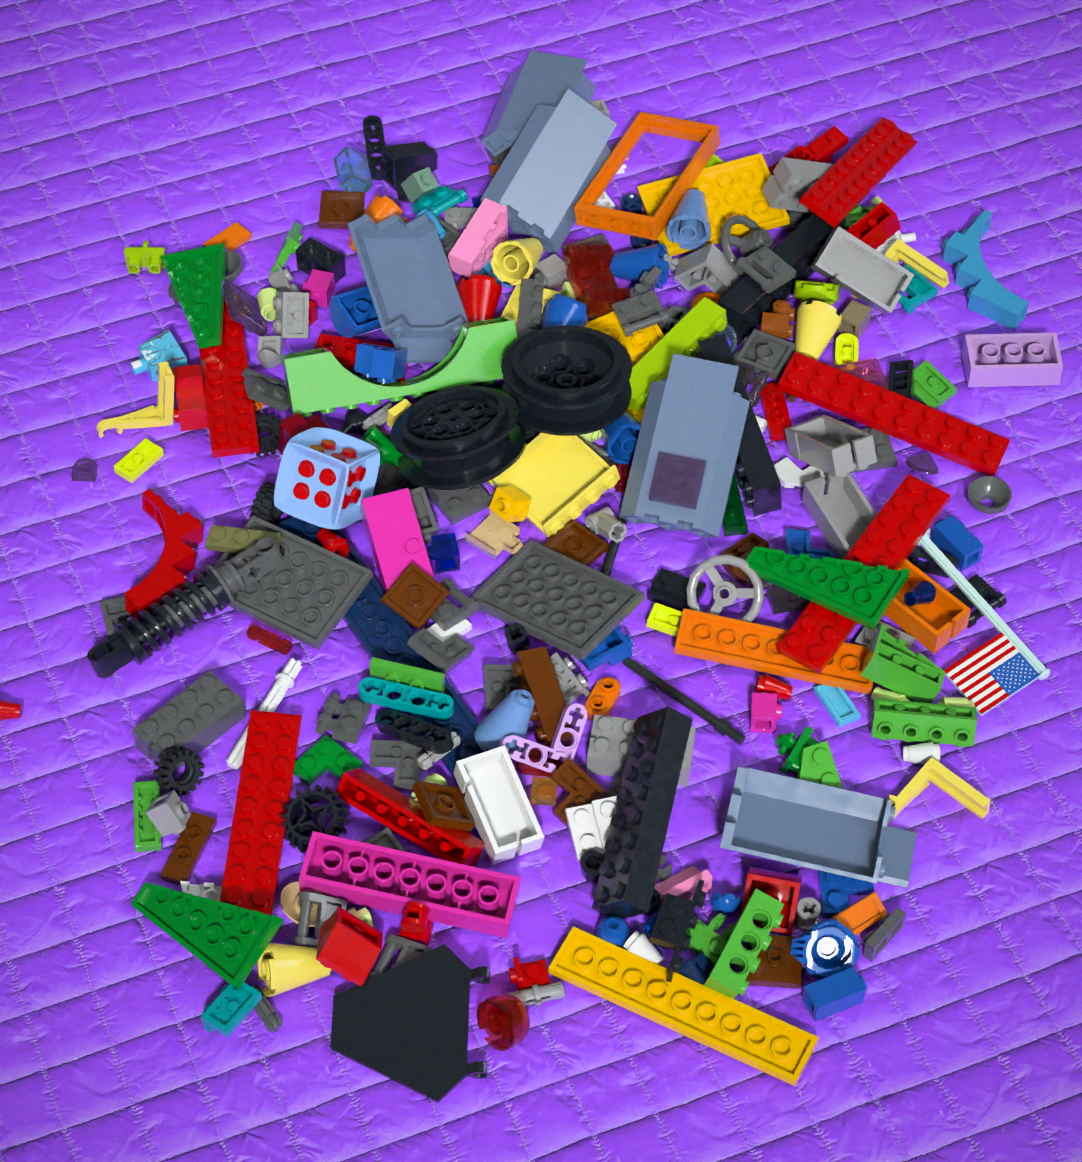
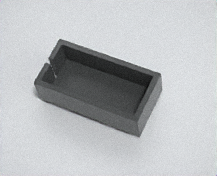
(190, 719)

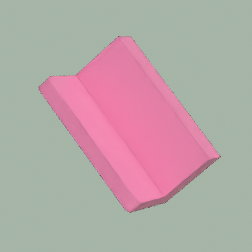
(685, 883)

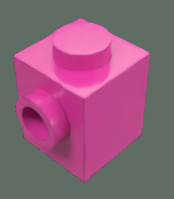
(320, 287)
(764, 712)

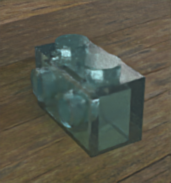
(352, 171)

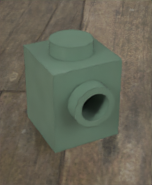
(420, 184)

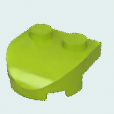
(813, 290)

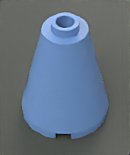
(690, 221)
(508, 718)

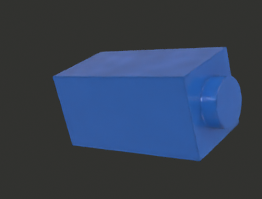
(957, 541)
(834, 994)

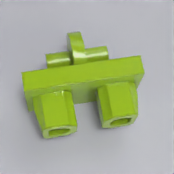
(144, 257)

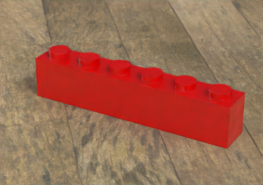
(407, 818)

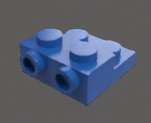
(612, 649)

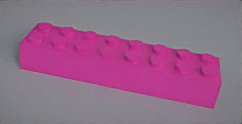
(391, 878)

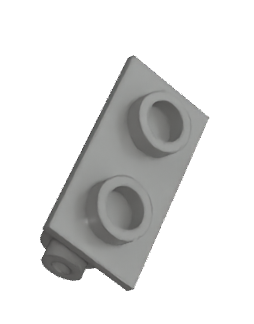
(282, 280)

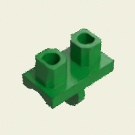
(787, 744)

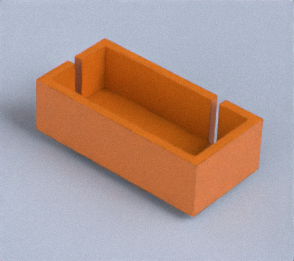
(929, 623)

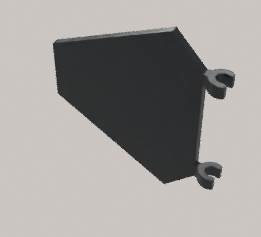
(412, 1023)

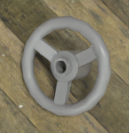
(734, 591)

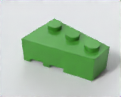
(900, 669)

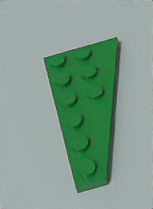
(198, 283)
(833, 583)
(215, 932)

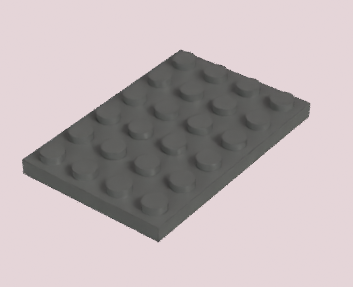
(305, 593)
(557, 599)

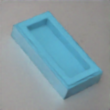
(837, 704)

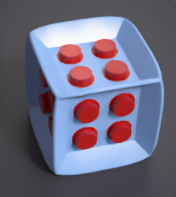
(326, 477)

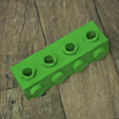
(923, 722)

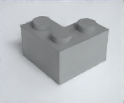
(706, 267)

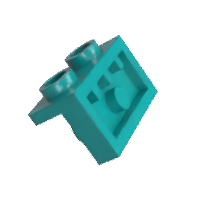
(230, 1008)

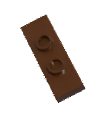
(188, 848)

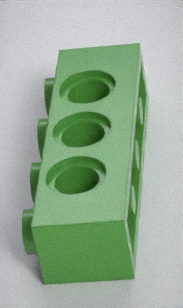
(760, 908)

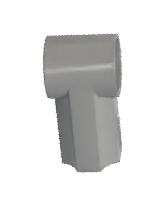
(606, 524)

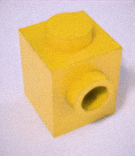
(510, 504)

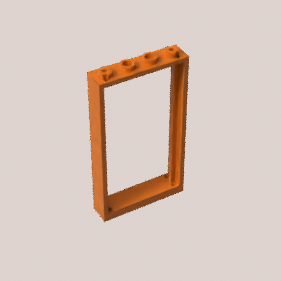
(636, 224)

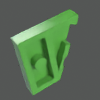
(289, 245)

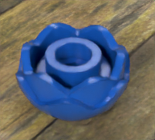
(725, 903)

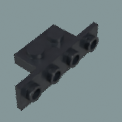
(673, 925)

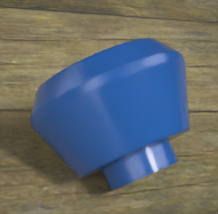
(613, 930)

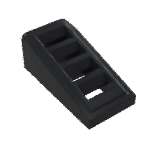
(907, 378)

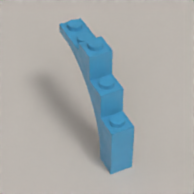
(985, 292)

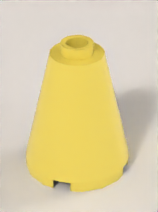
(516, 259)
(815, 328)
(288, 967)

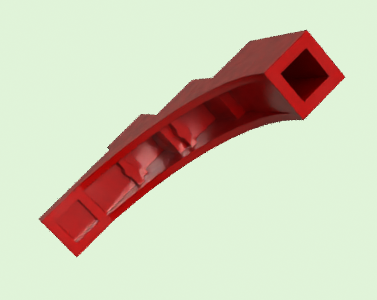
(177, 558)

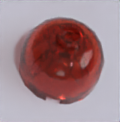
(504, 1021)

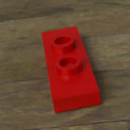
(775, 411)

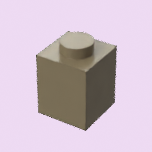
(855, 319)

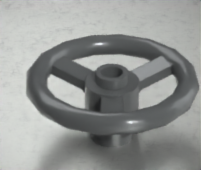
(747, 245)

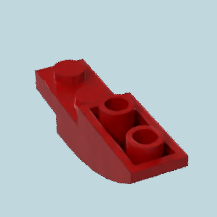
(820, 149)

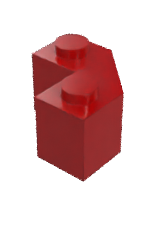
(190, 398)

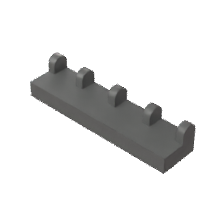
(530, 305)

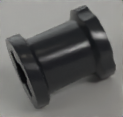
(517, 638)

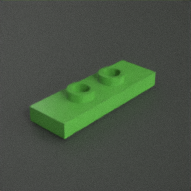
(407, 675)
(145, 833)

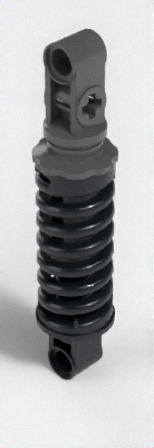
(208, 589)

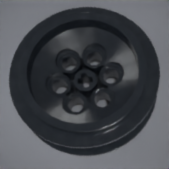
(568, 379)
(458, 438)

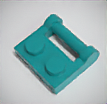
(439, 200)
(919, 289)

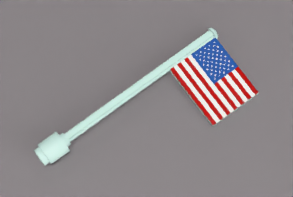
(998, 666)

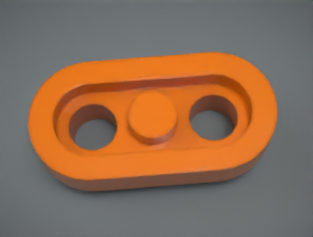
(604, 697)

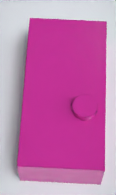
(394, 535)

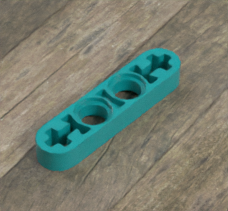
(404, 701)

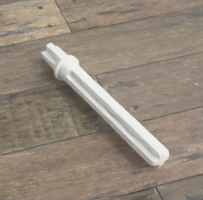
(283, 682)

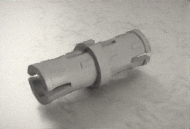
(540, 994)

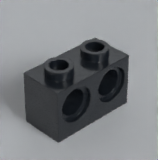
(319, 257)

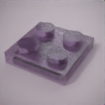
(244, 309)
(677, 480)

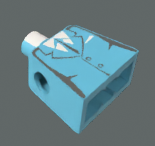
(157, 350)

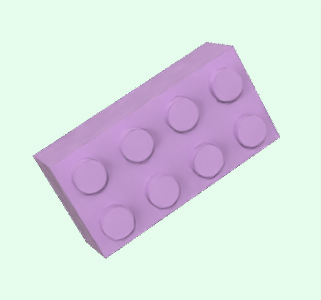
(1012, 359)

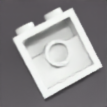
(590, 825)

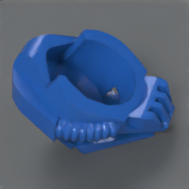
(826, 949)

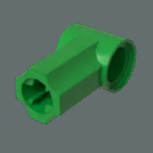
(387, 451)

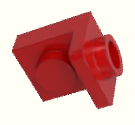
(528, 974)

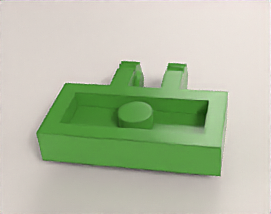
(707, 940)

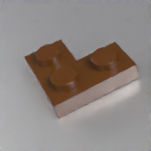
(578, 786)

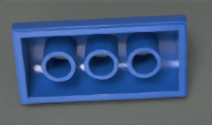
(354, 313)

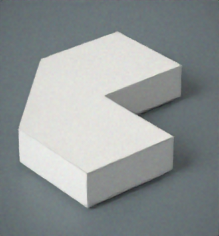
(792, 475)

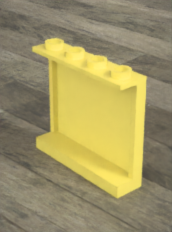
(559, 478)

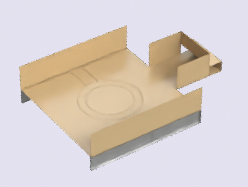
(495, 535)

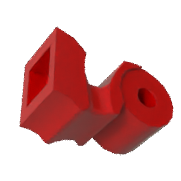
(415, 923)

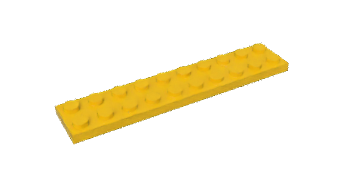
(684, 1006)

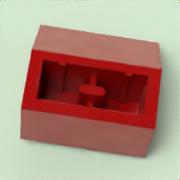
(348, 946)

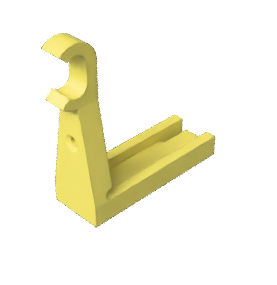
(918, 262)
(150, 416)
(948, 782)

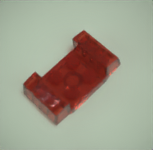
(592, 278)

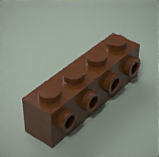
(539, 679)

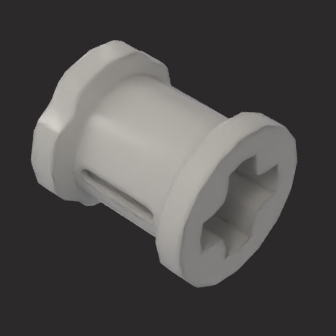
(808, 913)

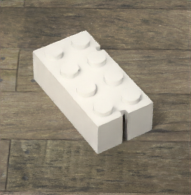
(498, 804)

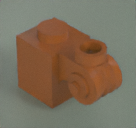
(778, 321)

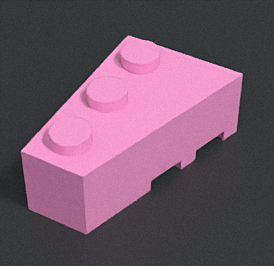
(479, 239)

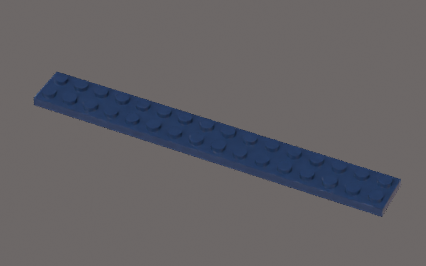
(386, 637)

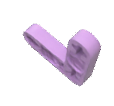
(556, 749)

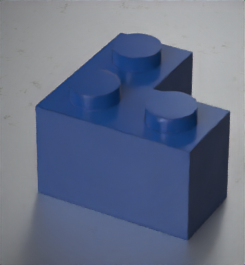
(380, 362)

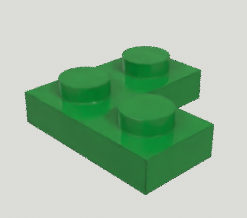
(323, 757)

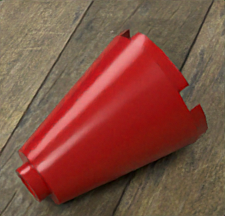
(479, 297)

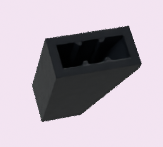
(404, 160)

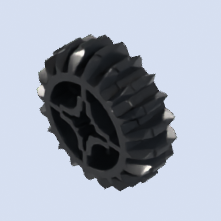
(304, 825)

